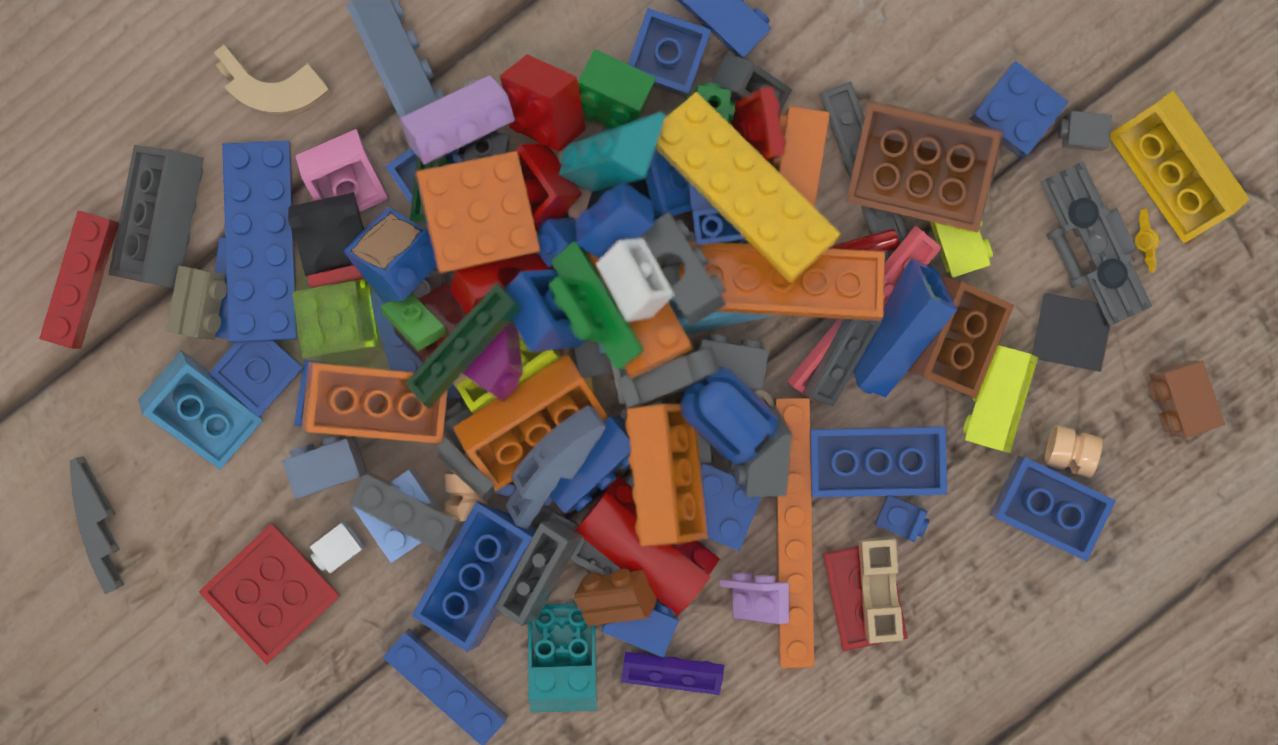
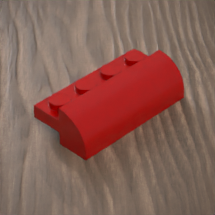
(673, 570)

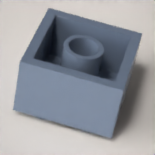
(324, 467)

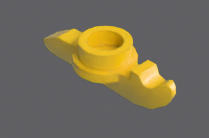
(1147, 240)

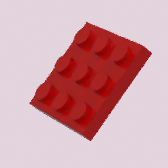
(269, 593)

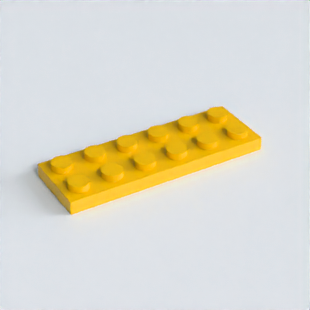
(744, 187)

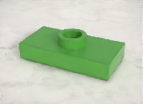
(414, 321)

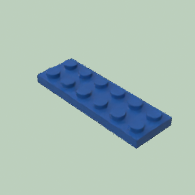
(259, 241)

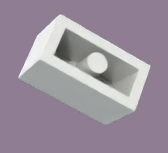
(635, 279)

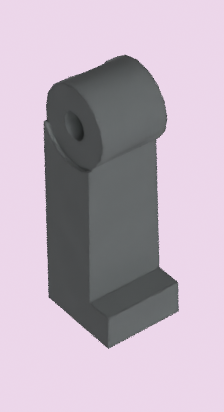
(668, 378)

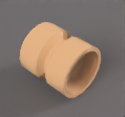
(1072, 451)
(461, 497)

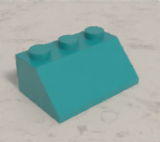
(612, 154)

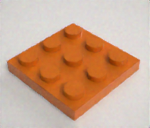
(477, 212)

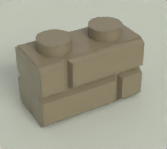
(196, 302)

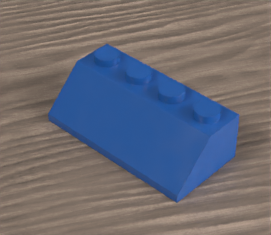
(473, 576)

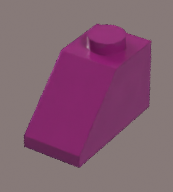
(499, 364)

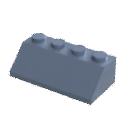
(394, 54)

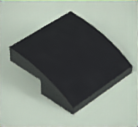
(1071, 333)

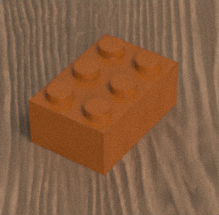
(967, 342)

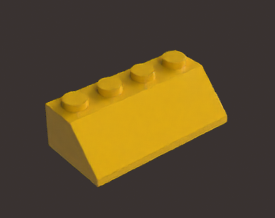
(1179, 167)

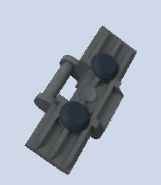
(1105, 238)

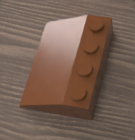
(924, 165)

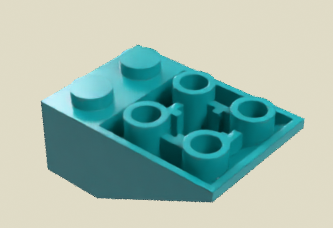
(561, 661)

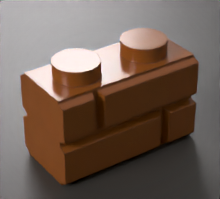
(615, 597)

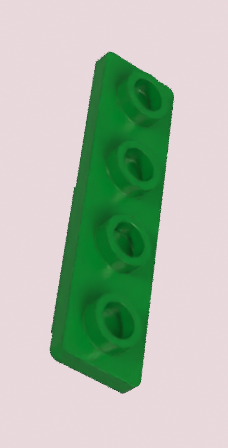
(591, 306)

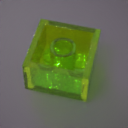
(335, 319)

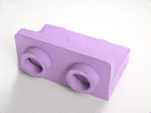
(759, 598)

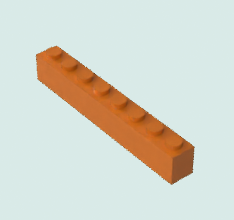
(795, 539)

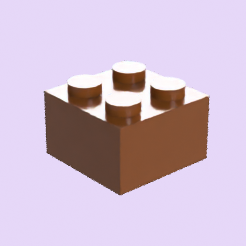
(1185, 399)

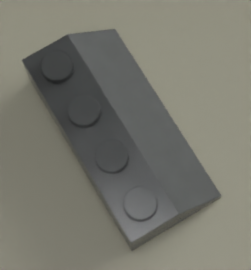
(156, 215)

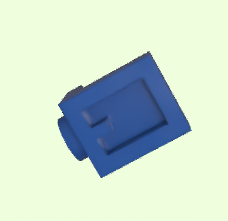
(902, 518)

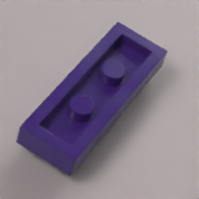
(672, 673)

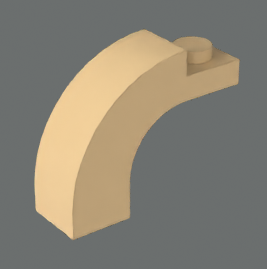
(284, 98)

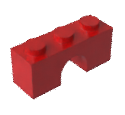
(473, 283)

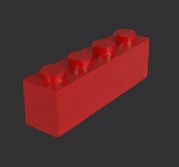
(79, 280)

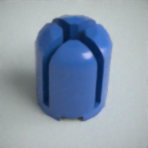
(728, 415)

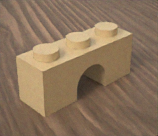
(879, 589)

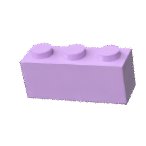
(457, 119)

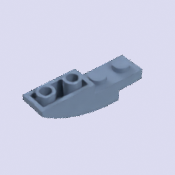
(553, 457)

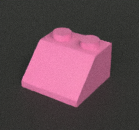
(342, 168)

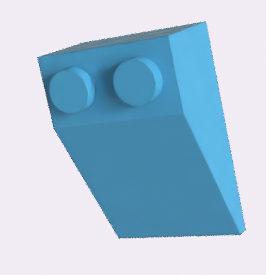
(198, 410)

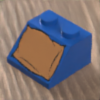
(392, 255)

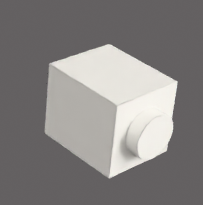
(336, 547)

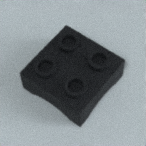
(325, 230)

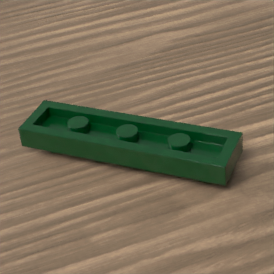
(463, 345)

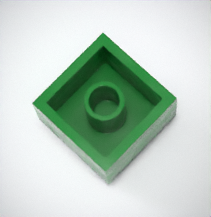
(613, 90)

